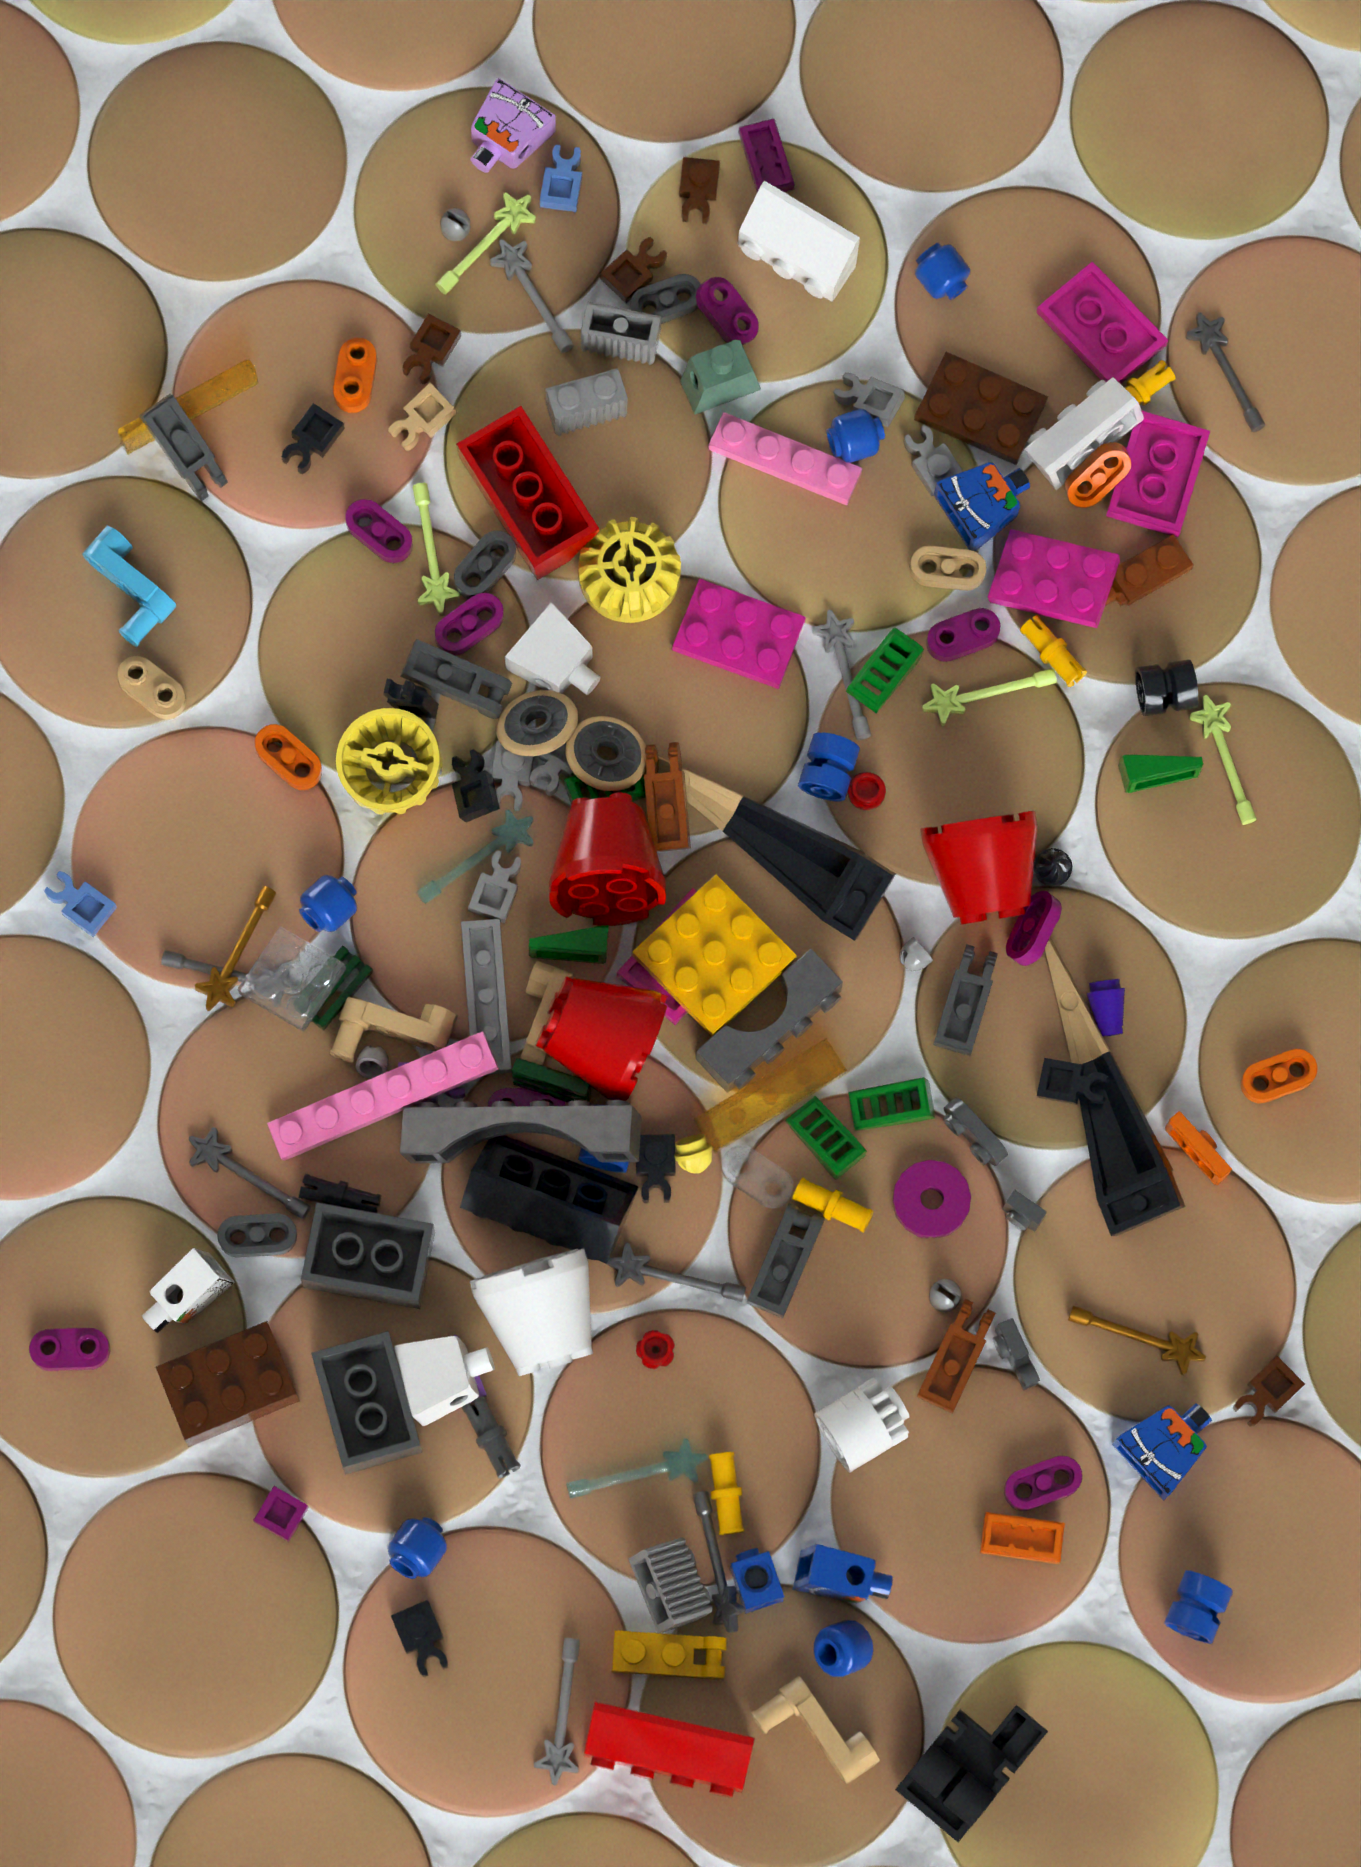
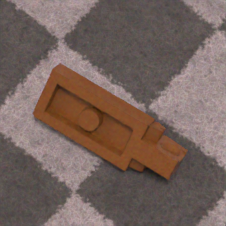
(1149, 571)

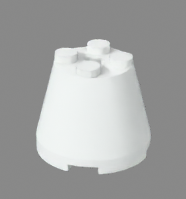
(539, 1310)

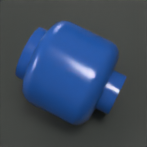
(942, 271)
(855, 435)
(328, 903)
(417, 1547)
(843, 1648)

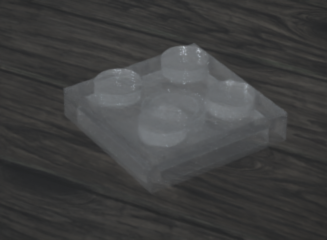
(292, 978)

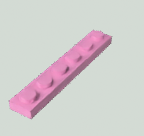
(383, 1096)

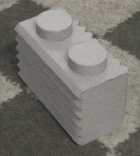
(620, 332)
(586, 401)
(671, 1585)

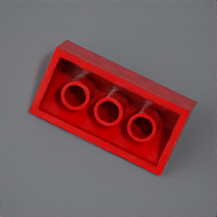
(528, 491)
(668, 1748)

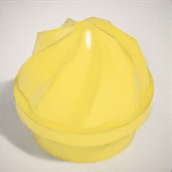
(693, 1153)

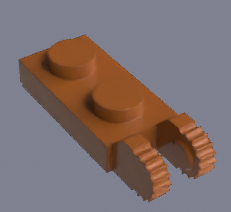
(667, 801)
(954, 1361)

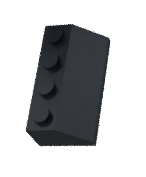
(549, 1197)

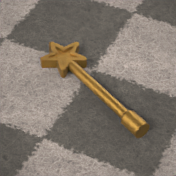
(220, 984)
(1177, 1349)

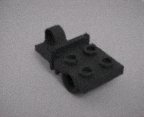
(965, 1768)

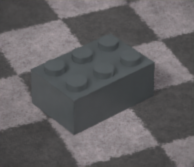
(368, 1255)
(366, 1402)

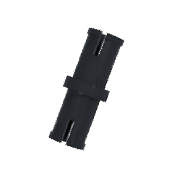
(338, 1194)

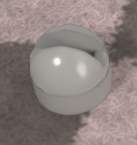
(453, 230)
(914, 956)
(364, 1062)
(942, 1302)

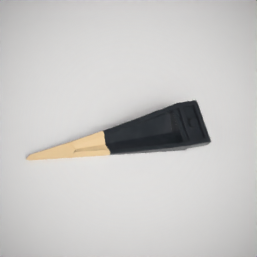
(822, 872)
(1126, 1159)

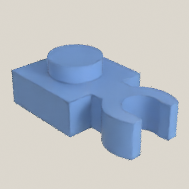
(562, 184)
(84, 906)

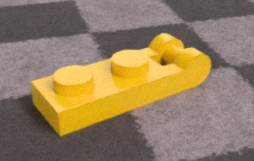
(667, 1655)

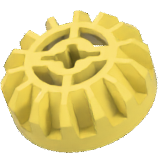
(627, 599)
(367, 746)

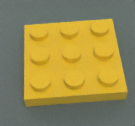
(714, 955)

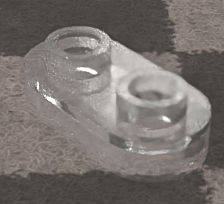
(759, 1174)

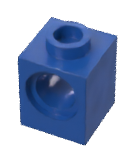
(760, 1598)

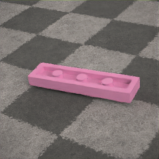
(785, 458)

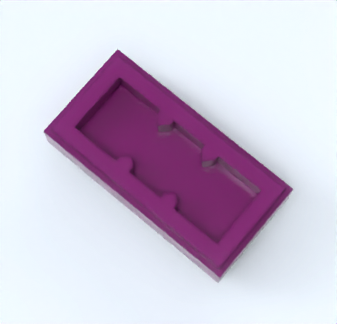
(766, 155)

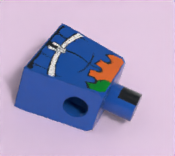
(981, 501)
(1164, 1446)
(824, 1571)

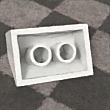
(798, 242)
(1083, 428)

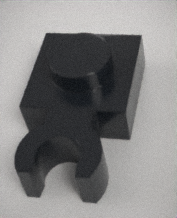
(314, 433)
(411, 699)
(476, 790)
(1065, 1081)
(656, 1161)
(419, 1631)

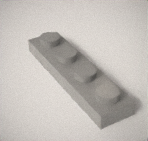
(487, 987)

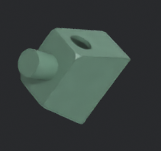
(721, 377)

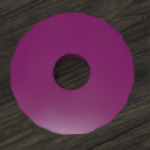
(931, 1176)

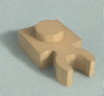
(426, 412)

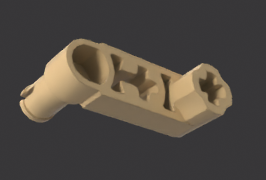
(543, 983)
(428, 1032)
(847, 1757)

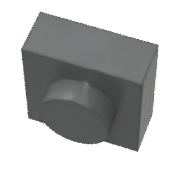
(1023, 1212)

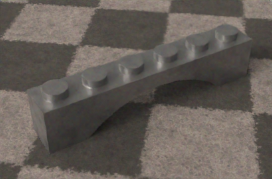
(444, 1133)

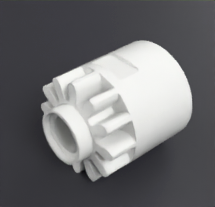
(863, 1424)

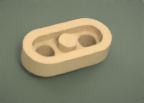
(947, 567)
(150, 686)

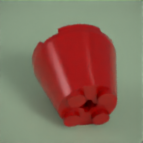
(607, 863)
(984, 864)
(603, 1032)

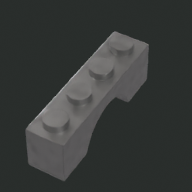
(734, 1054)

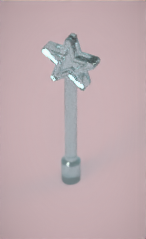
(510, 834)
(677, 1462)

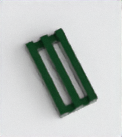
(365, 972)
(549, 1081)

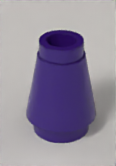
(1107, 1006)

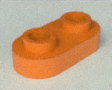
(355, 373)
(1100, 474)
(289, 758)
(1277, 1075)

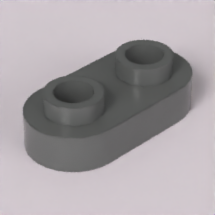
(664, 297)
(484, 566)
(964, 1121)
(258, 1233)

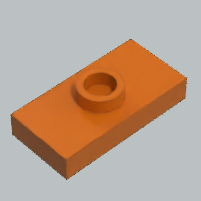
(1198, 1147)
(1022, 1538)

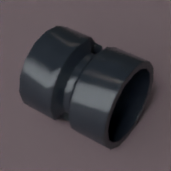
(1166, 687)

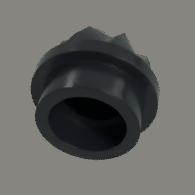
(1053, 867)

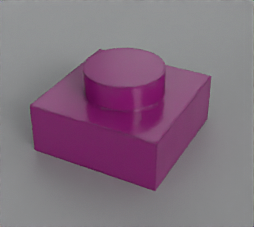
(281, 1513)

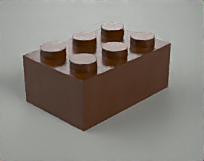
(227, 1384)

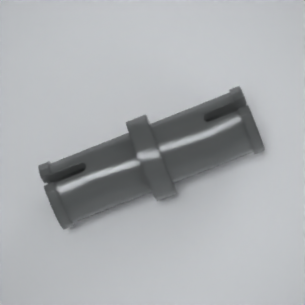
(491, 1437)

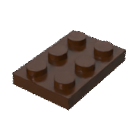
(981, 408)

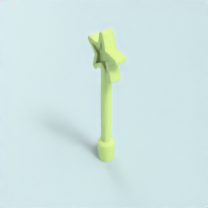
(512, 215)
(436, 587)
(949, 702)
(1214, 721)

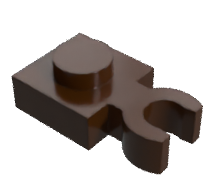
(698, 184)
(632, 272)
(432, 344)
(1272, 1387)

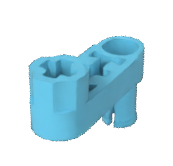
(107, 557)

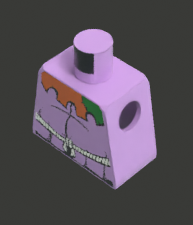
(509, 127)

